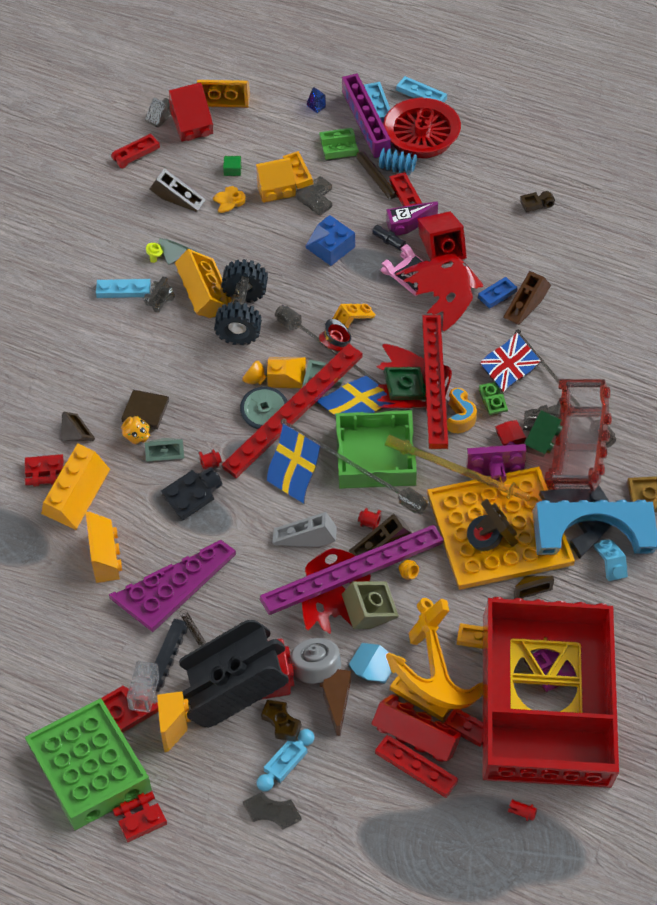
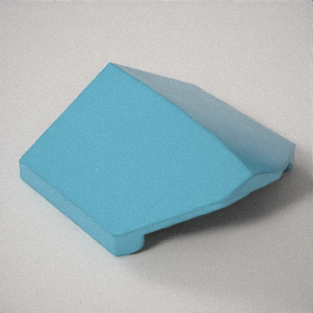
(371, 663)

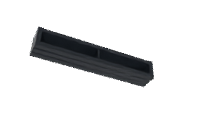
(169, 650)

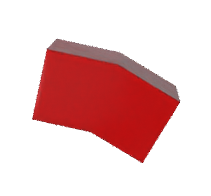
(511, 432)

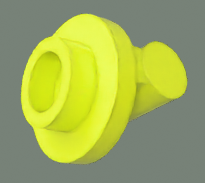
(154, 251)

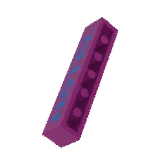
(365, 114)

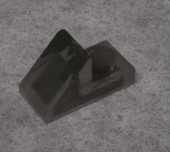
(158, 112)

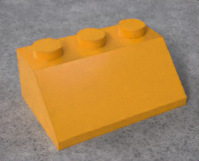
(226, 93)
(103, 548)

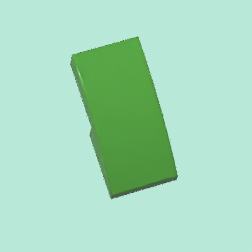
(492, 398)

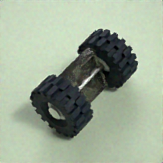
(237, 321)

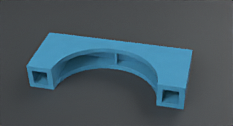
(632, 518)

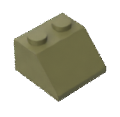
(369, 604)

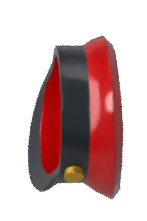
(335, 335)

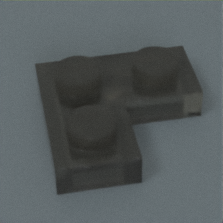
(313, 196)

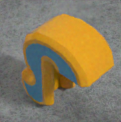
(465, 411)

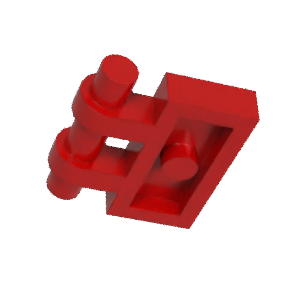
(43, 466)
(142, 822)

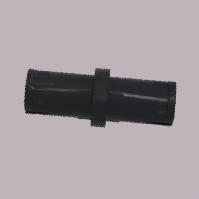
(388, 237)

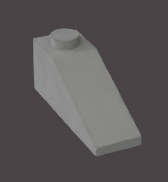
(306, 532)

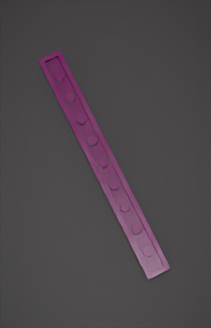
(350, 570)

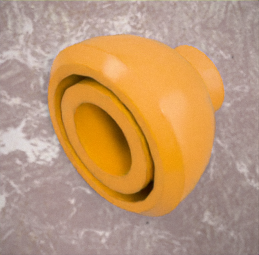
(255, 374)

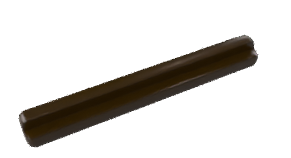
(376, 175)

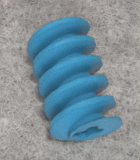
(396, 162)

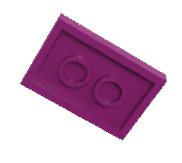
(496, 460)

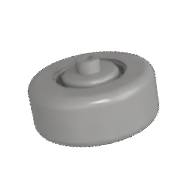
(315, 660)

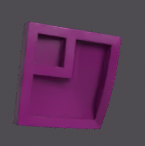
(545, 659)

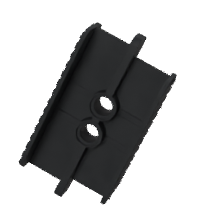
(232, 673)

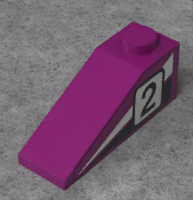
(404, 219)

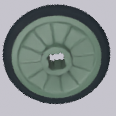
(258, 398)

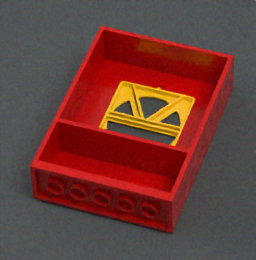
(550, 746)

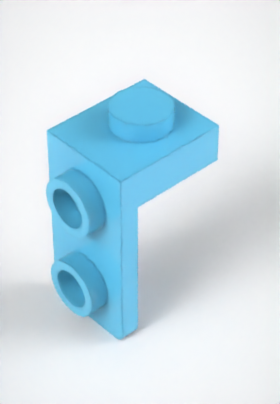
(614, 559)

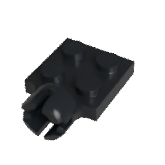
(192, 491)

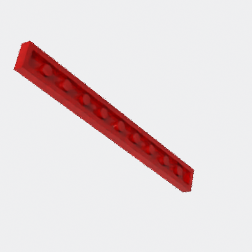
(434, 382)
(292, 410)

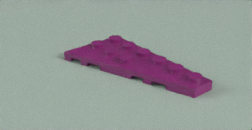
(169, 588)

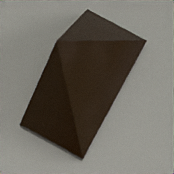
(74, 428)
(533, 585)

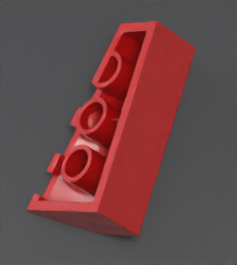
(416, 728)

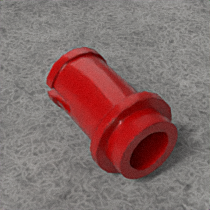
(523, 810)

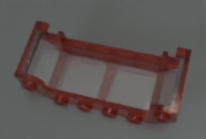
(584, 435)

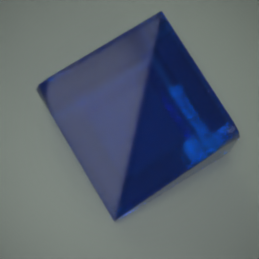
(316, 100)

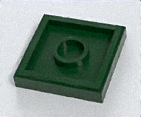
(405, 383)

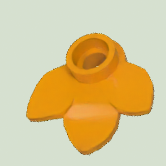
(229, 199)

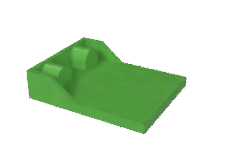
(88, 763)

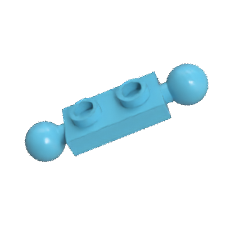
(285, 760)

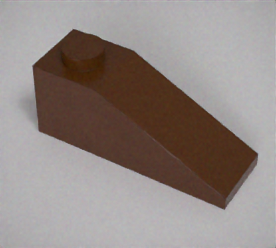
(527, 298)
(336, 696)

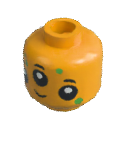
(135, 430)

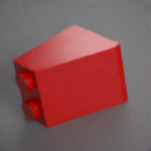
(190, 112)
(442, 235)

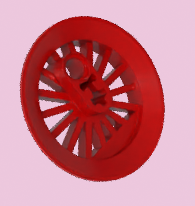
(423, 129)

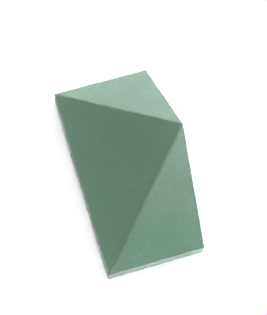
(172, 250)
(164, 449)

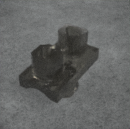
(160, 294)

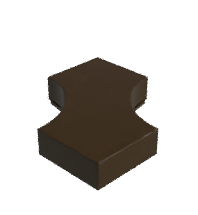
(285, 726)

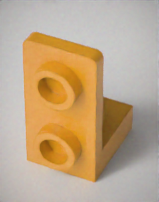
(347, 312)

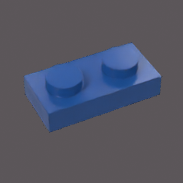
(497, 292)

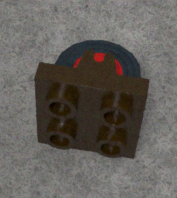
(487, 530)

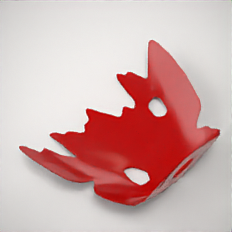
(443, 281)
(404, 358)
(331, 600)

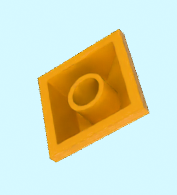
(286, 372)

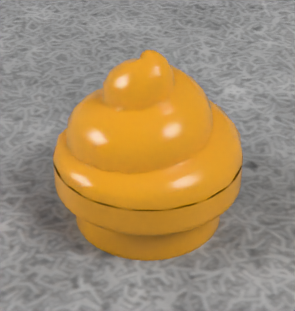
(408, 569)

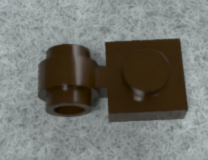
(534, 202)

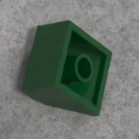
(542, 433)

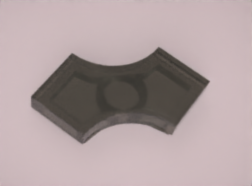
(262, 808)

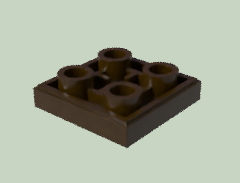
(147, 406)

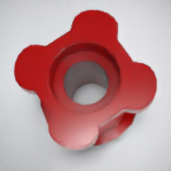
(210, 459)
(369, 518)

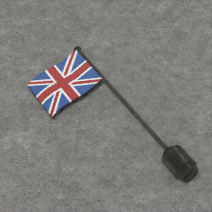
(514, 362)

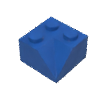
(331, 240)

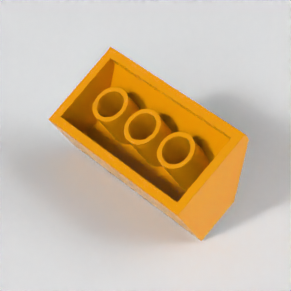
(202, 283)
(75, 487)

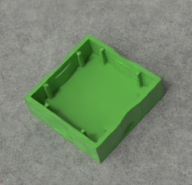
(362, 441)

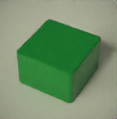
(232, 165)

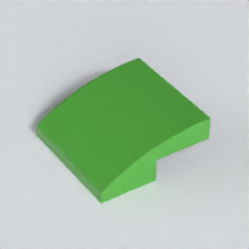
(338, 143)

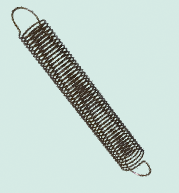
(190, 628)

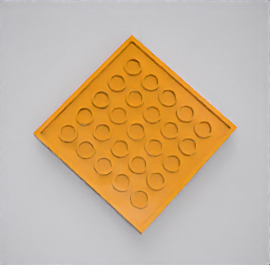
(460, 504)

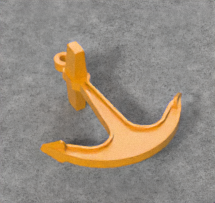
(439, 687)

